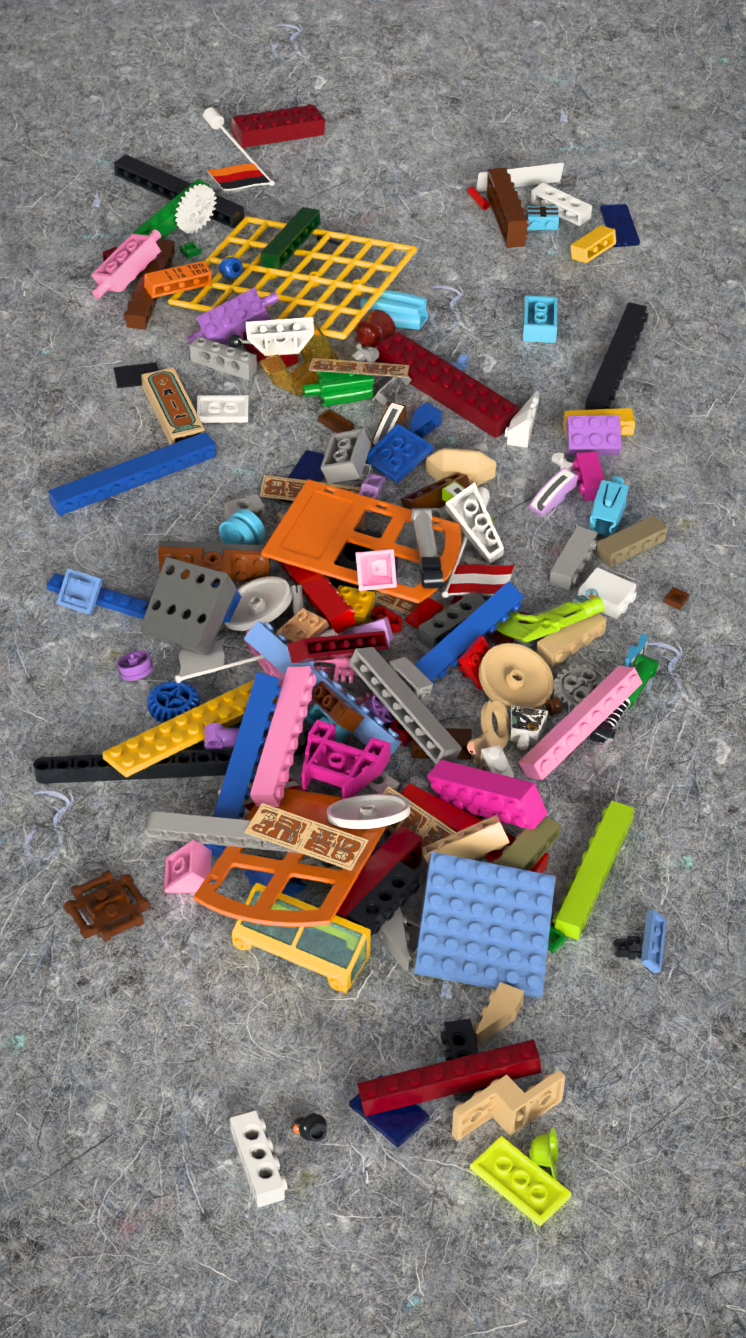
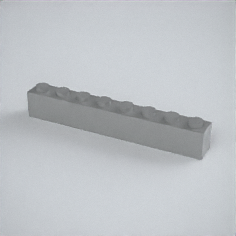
(404, 705)

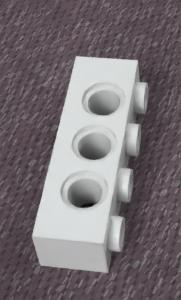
(568, 206)
(263, 1189)

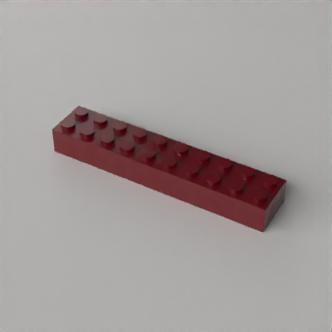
(449, 385)

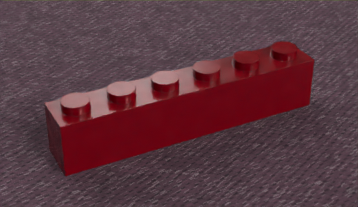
(335, 646)

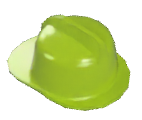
(545, 1150)

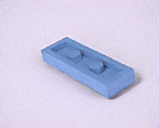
(653, 941)

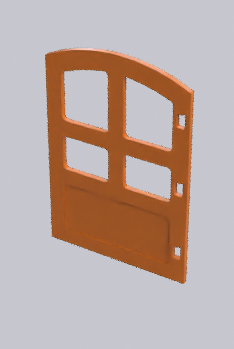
(324, 522)
(310, 806)

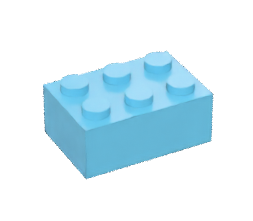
(540, 319)

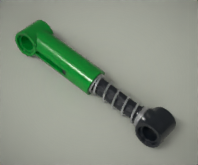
(646, 669)

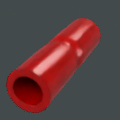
(476, 196)

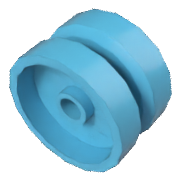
(242, 528)

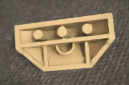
(472, 463)

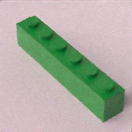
(165, 218)

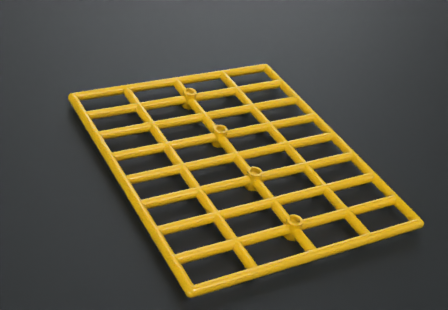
(314, 278)

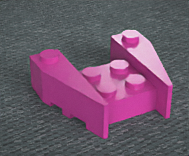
(341, 763)

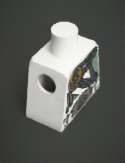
(527, 726)

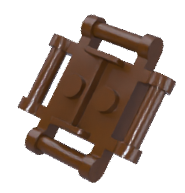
(107, 908)

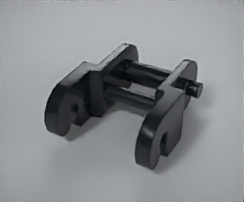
(628, 952)

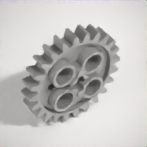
(576, 684)

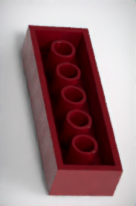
(277, 126)
(401, 846)

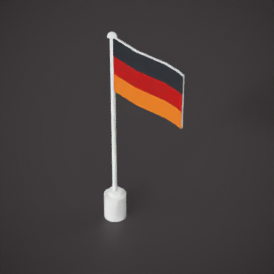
(235, 176)

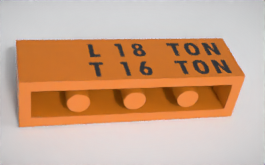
(177, 279)

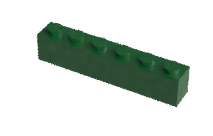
(290, 238)

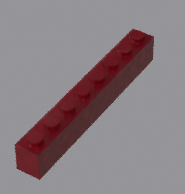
(448, 1077)

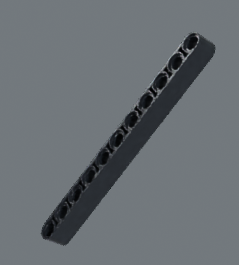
(94, 768)

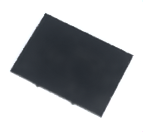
(132, 375)

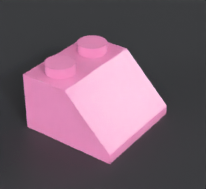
(187, 868)

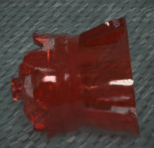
(374, 328)

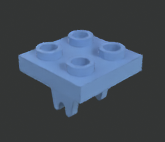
(79, 591)

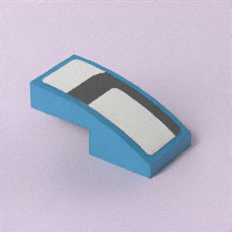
(634, 652)

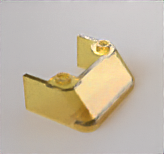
(280, 376)

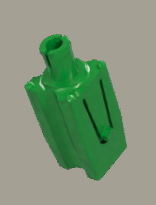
(340, 388)

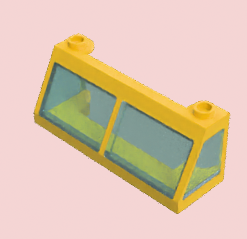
(330, 949)

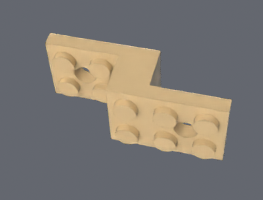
(507, 1105)

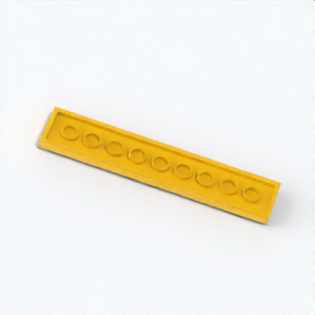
(178, 732)

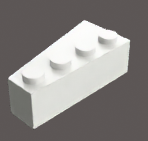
(469, 512)

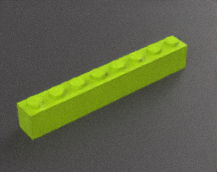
(594, 869)

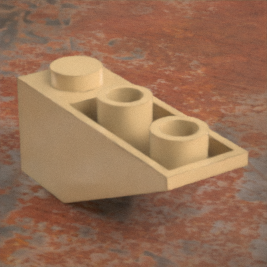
(501, 1011)

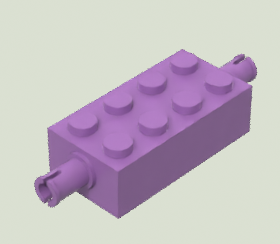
(232, 316)

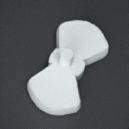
(559, 459)

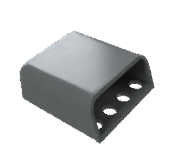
(185, 610)

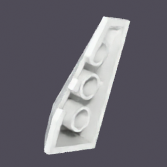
(522, 423)

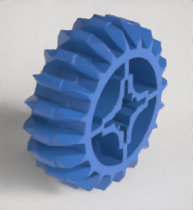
(171, 700)

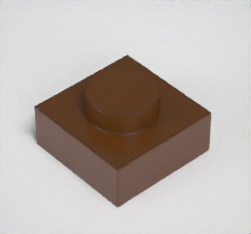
(676, 598)

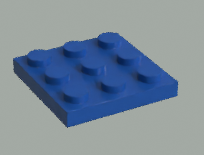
(398, 453)

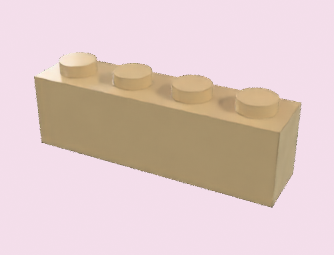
(568, 640)
(472, 841)

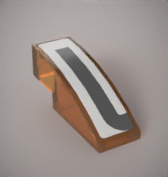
(393, 415)

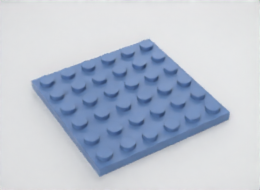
(485, 924)

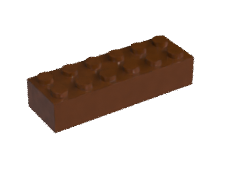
(507, 207)

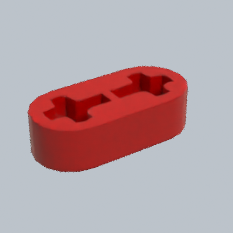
(395, 620)

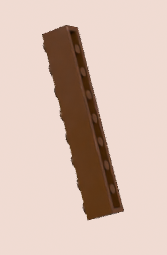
(142, 304)

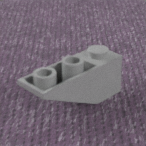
(396, 938)

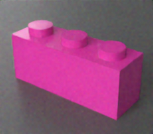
(589, 474)

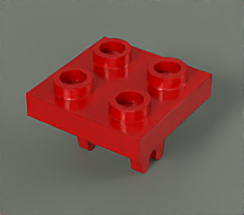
(472, 658)

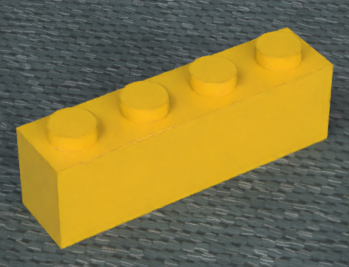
(626, 417)

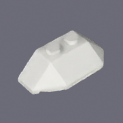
(285, 335)

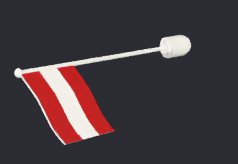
(477, 577)

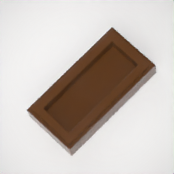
(335, 422)

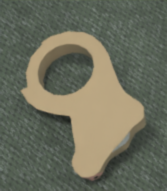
(489, 737)

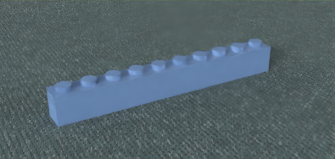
(275, 650)

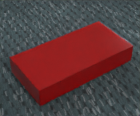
(423, 613)

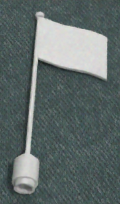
(196, 664)

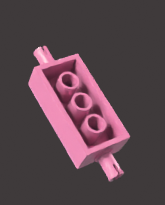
(126, 263)

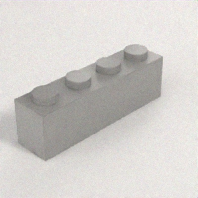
(573, 558)

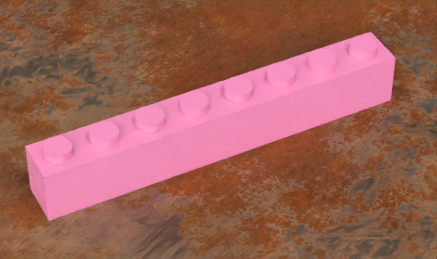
(580, 722)
(283, 736)

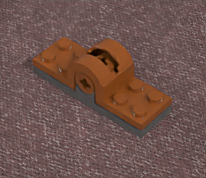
(238, 560)

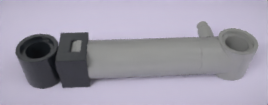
(429, 561)

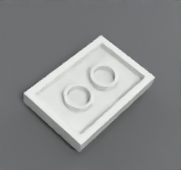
(222, 408)

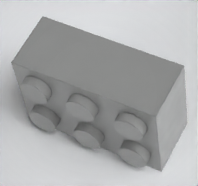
(345, 456)

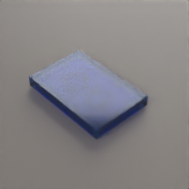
(395, 1124)

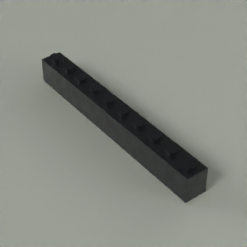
(171, 186)
(617, 357)

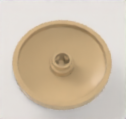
(516, 676)

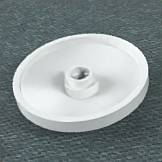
(260, 601)
(368, 811)

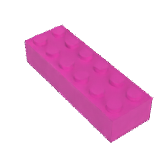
(488, 794)

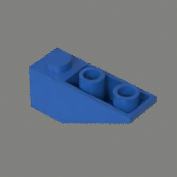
(425, 420)

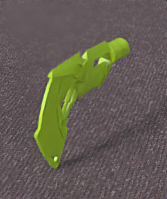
(549, 621)

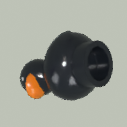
(311, 1127)

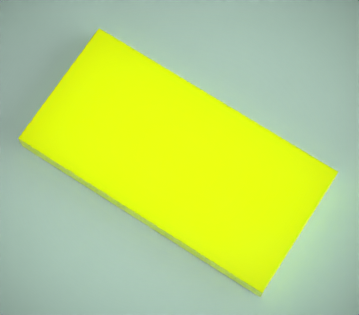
(520, 1180)

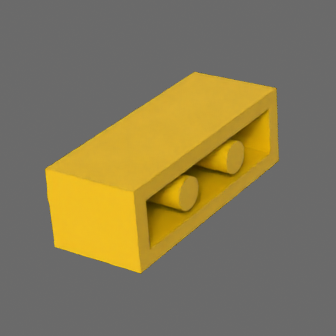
(593, 244)

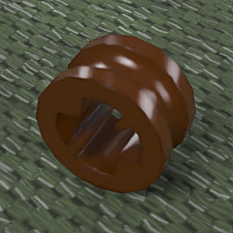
(553, 706)

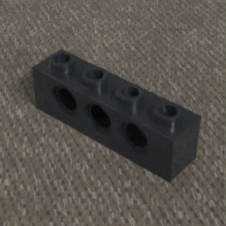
(386, 898)
(460, 1033)

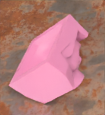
(376, 569)

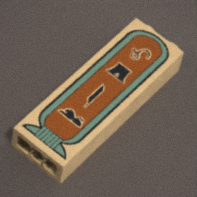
(171, 405)

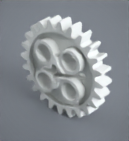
(195, 208)

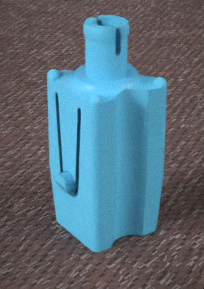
(404, 309)
(609, 506)

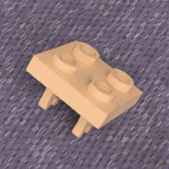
(303, 625)

